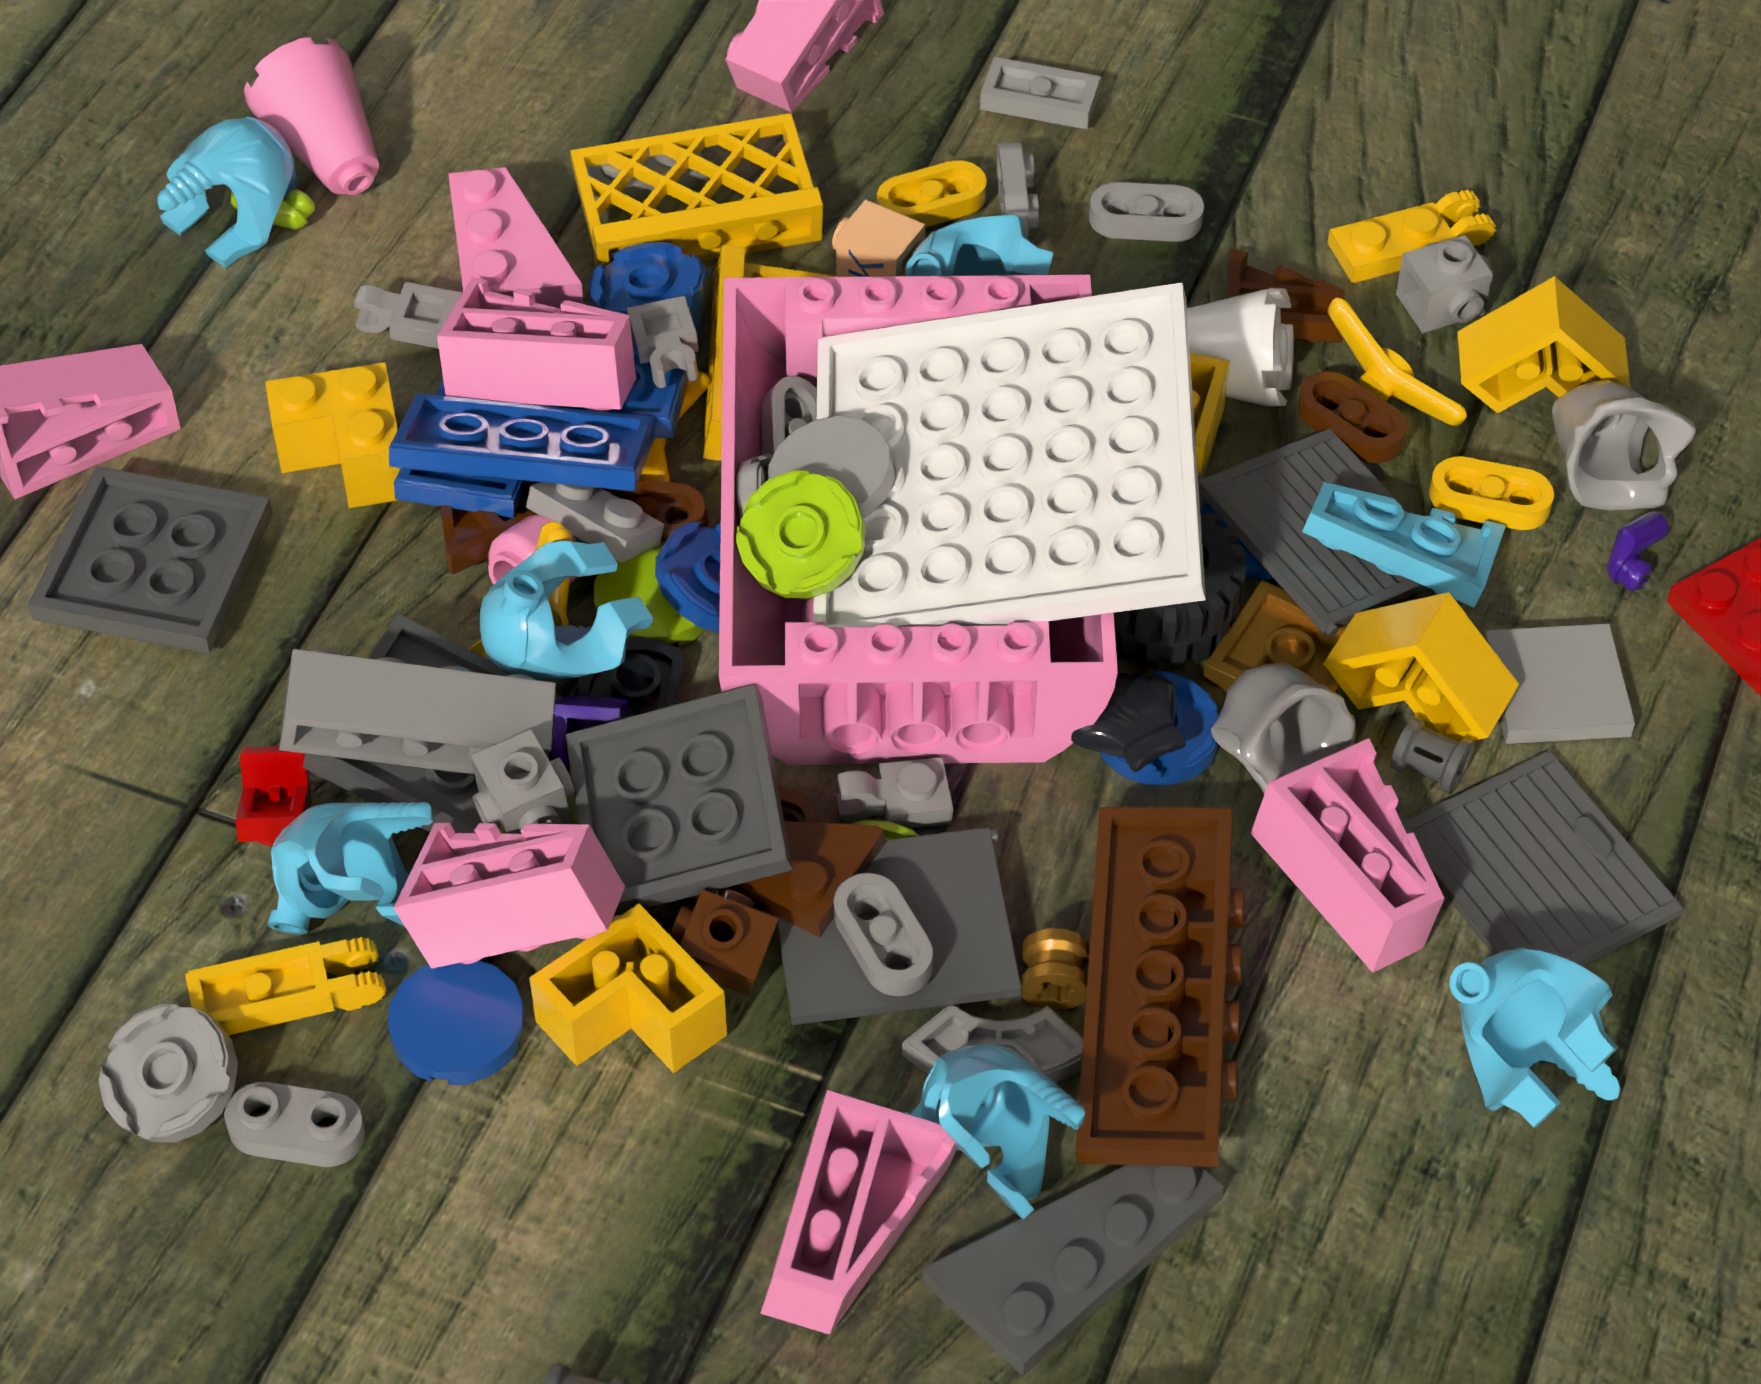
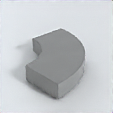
(1039, 1038)

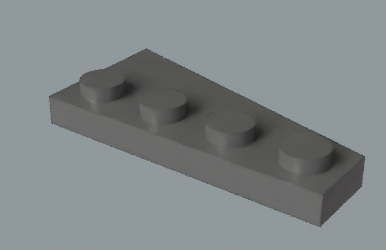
(1064, 1261)

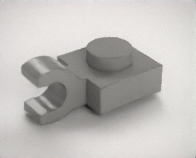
(411, 316)
(905, 792)

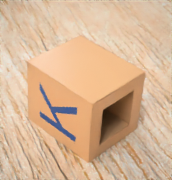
(875, 242)

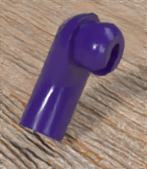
(1629, 544)

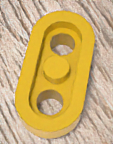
(935, 192)
(1491, 492)

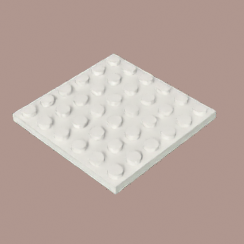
(1030, 461)

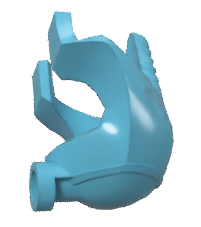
(250, 161)
(977, 249)
(520, 626)
(341, 856)
(1531, 1010)
(998, 1099)

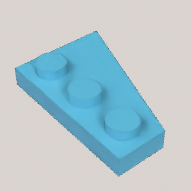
(1406, 544)

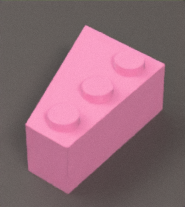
(790, 41)
(506, 240)
(535, 352)
(78, 413)
(1349, 854)
(506, 891)
(852, 1203)

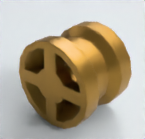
(1055, 969)

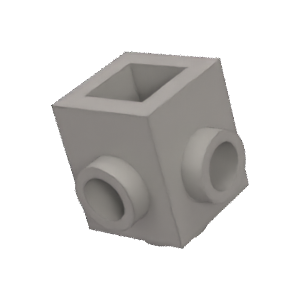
(1444, 283)
(520, 785)

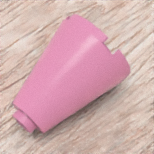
(318, 110)

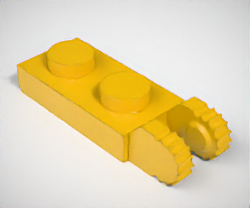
(1378, 243)
(287, 984)

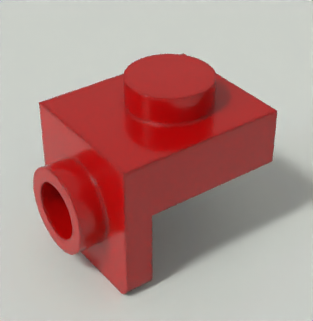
(272, 793)

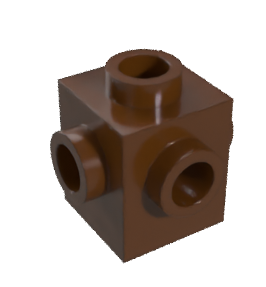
(737, 923)

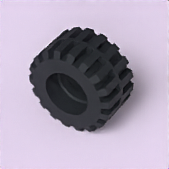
(1191, 628)

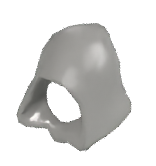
(1602, 442)
(1281, 721)

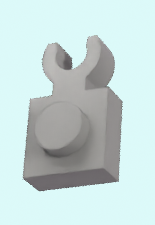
(665, 337)

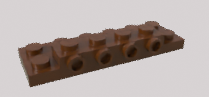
(1160, 988)

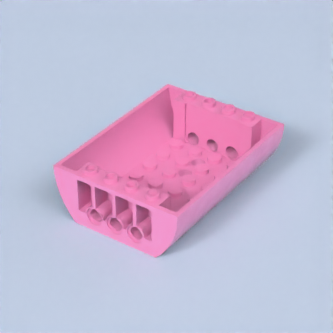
(884, 687)

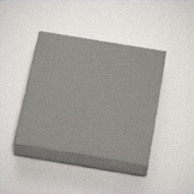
(1566, 684)

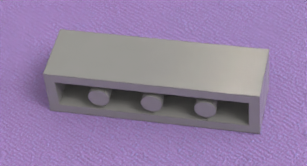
(407, 711)

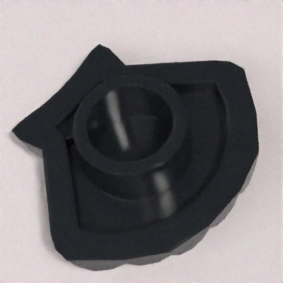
(645, 678)
(1135, 722)

